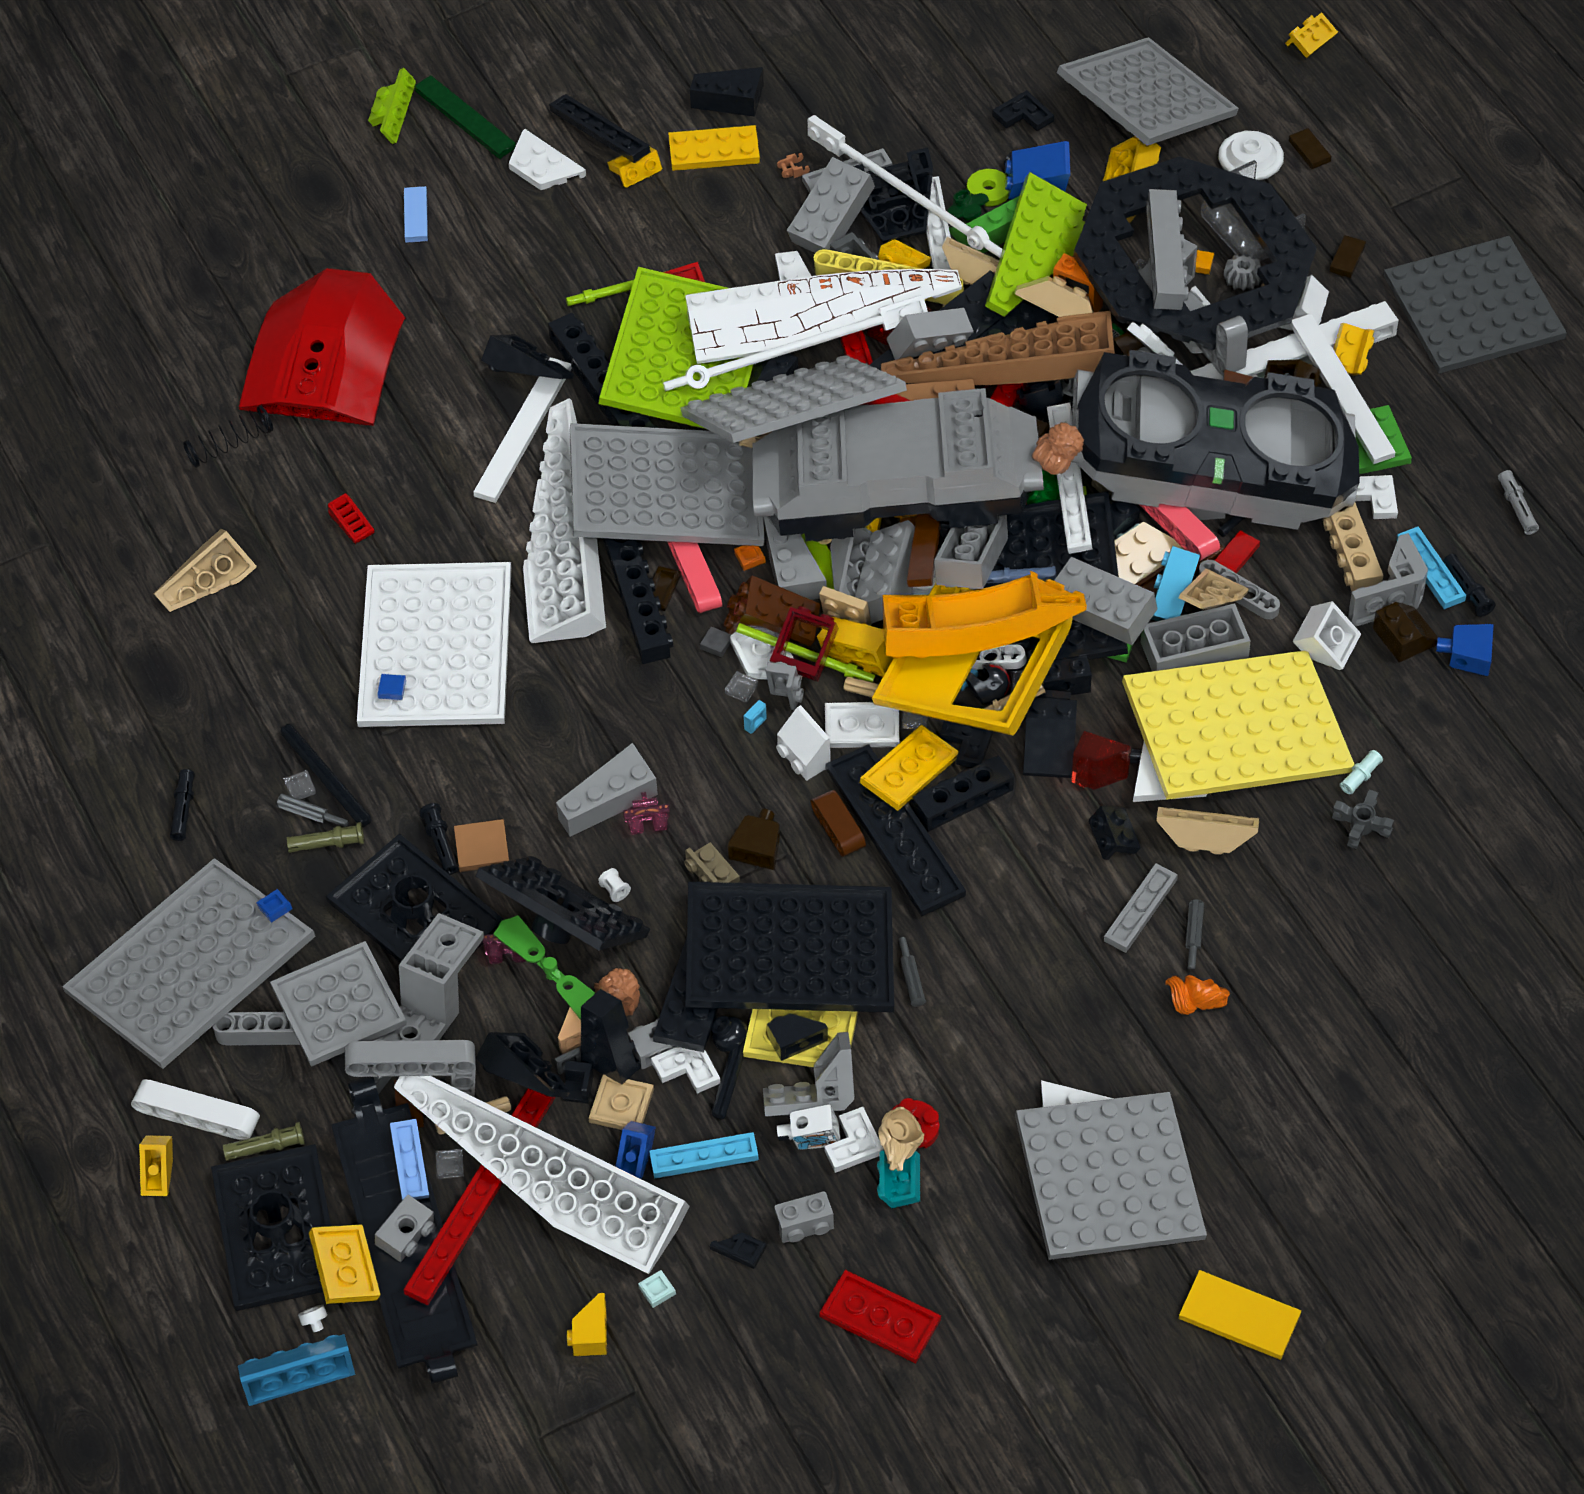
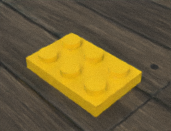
(344, 1264)

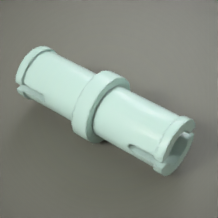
(1361, 772)

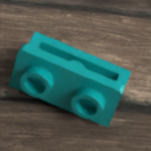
(899, 1187)

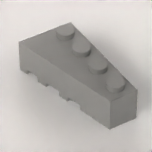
(793, 563)
(607, 792)

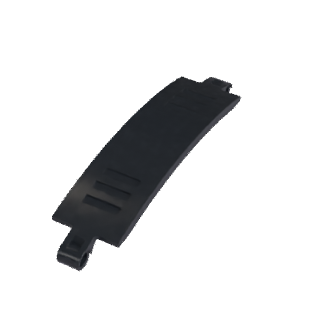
(370, 1168)

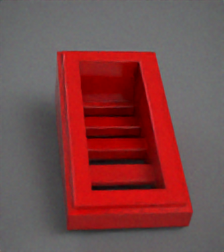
(344, 505)

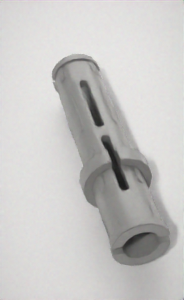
(1515, 495)

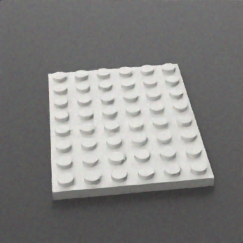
(444, 633)

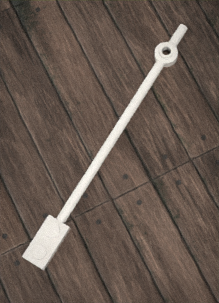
(835, 142)
(889, 317)

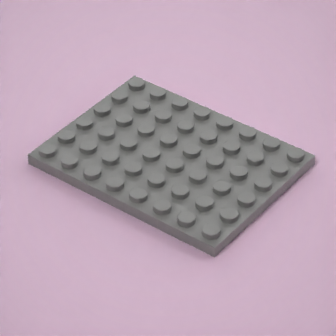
(792, 398)
(662, 486)
(187, 963)

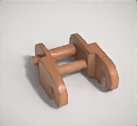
(794, 170)

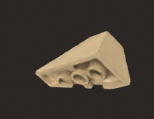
(210, 569)
(1212, 591)

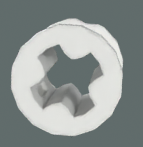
(614, 885)

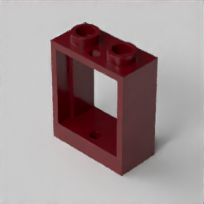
(804, 615)

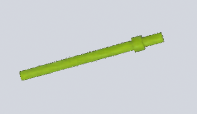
(589, 296)
(849, 669)

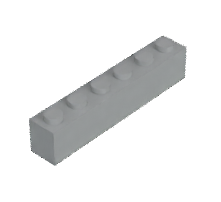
(1165, 249)

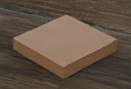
(481, 844)

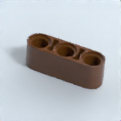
(838, 823)

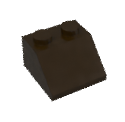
(1403, 630)

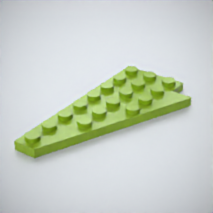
(1040, 232)

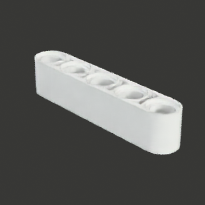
(195, 1110)

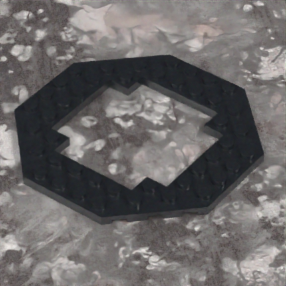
(1259, 208)

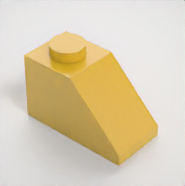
(155, 1165)
(589, 1329)

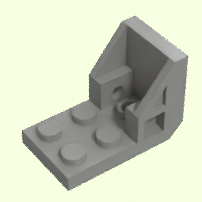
(1404, 584)
(832, 1083)

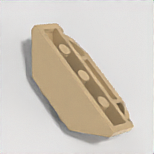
(968, 261)
(1055, 296)
(1206, 830)

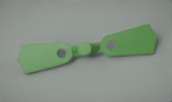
(521, 940)

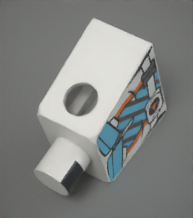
(811, 1128)

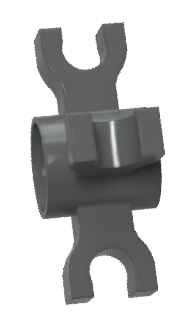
(1361, 827)

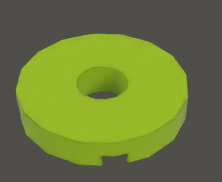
(992, 178)

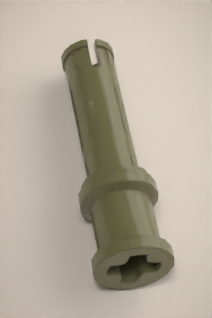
(337, 836)
(275, 1140)

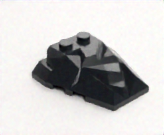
(890, 210)

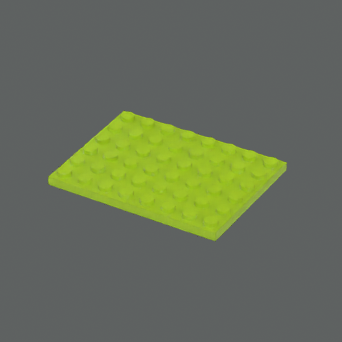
(659, 347)

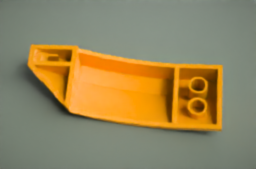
(975, 618)

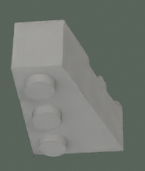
(929, 332)

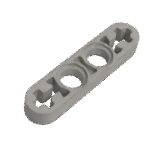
(1253, 604)

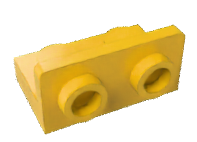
(1313, 34)
(634, 172)
(902, 254)
(1352, 347)

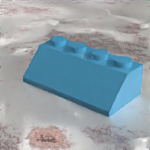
(296, 1369)

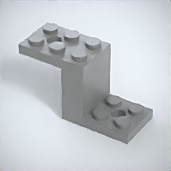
(431, 979)

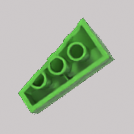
(995, 223)

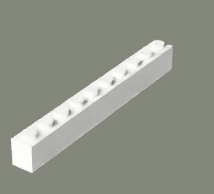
(1375, 317)

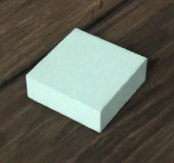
(657, 1288)

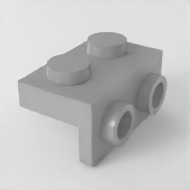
(784, 681)
(804, 1217)

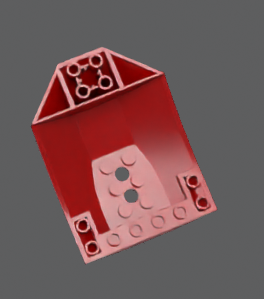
(358, 335)

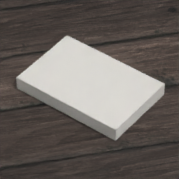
(861, 724)

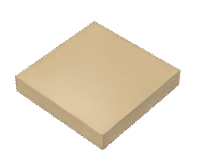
(619, 1104)

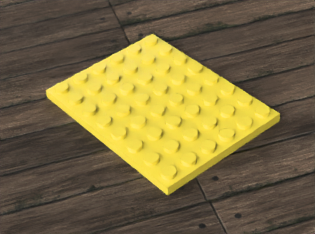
(1237, 724)

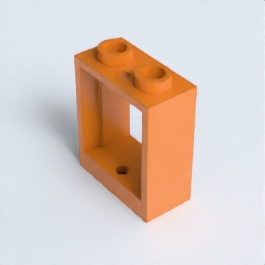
(1069, 268)

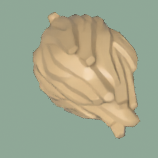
(899, 1136)

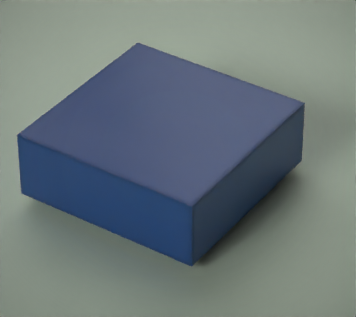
(391, 686)
(274, 905)

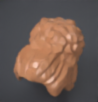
(1058, 448)
(622, 985)

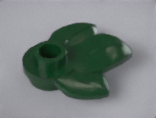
(967, 204)

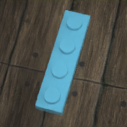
(1438, 577)
(704, 1155)

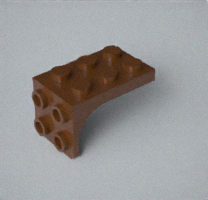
(767, 607)

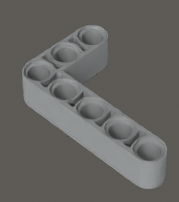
(1230, 341)
(261, 1034)
(414, 1058)

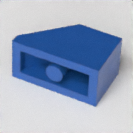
(635, 1147)

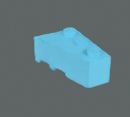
(1176, 577)

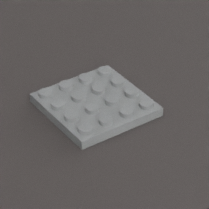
(338, 1003)

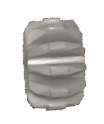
(1242, 272)

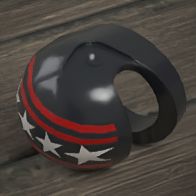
(992, 685)

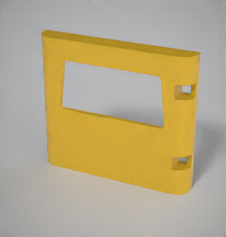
(933, 682)

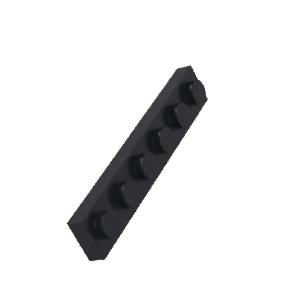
(600, 128)

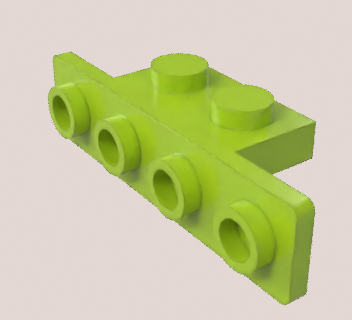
(392, 104)

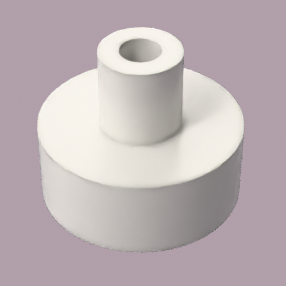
(313, 1317)

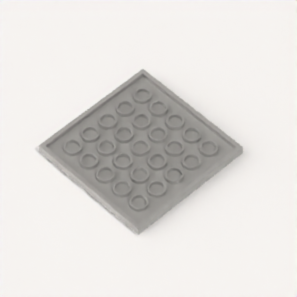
(1147, 91)
(1110, 1175)

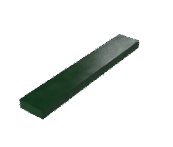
(465, 117)

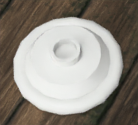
(1251, 146)

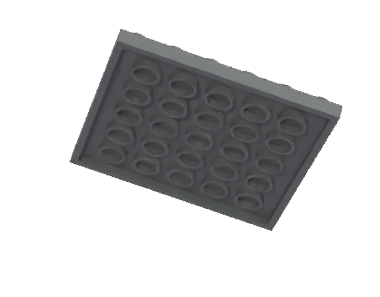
(1474, 304)

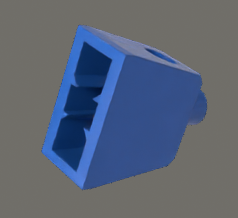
(1469, 648)

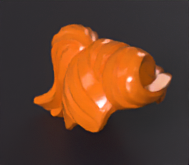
(1196, 994)

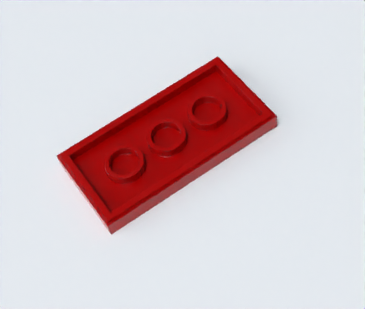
(880, 1316)

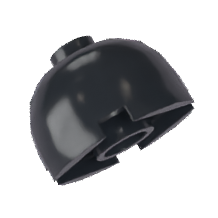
(1040, 396)

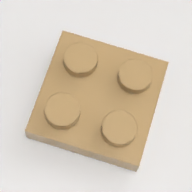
(844, 606)

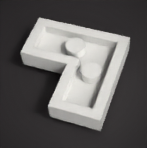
(1380, 493)
(693, 1063)
(859, 1145)

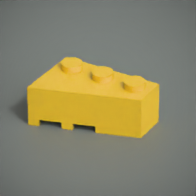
(859, 645)

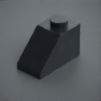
(795, 1034)

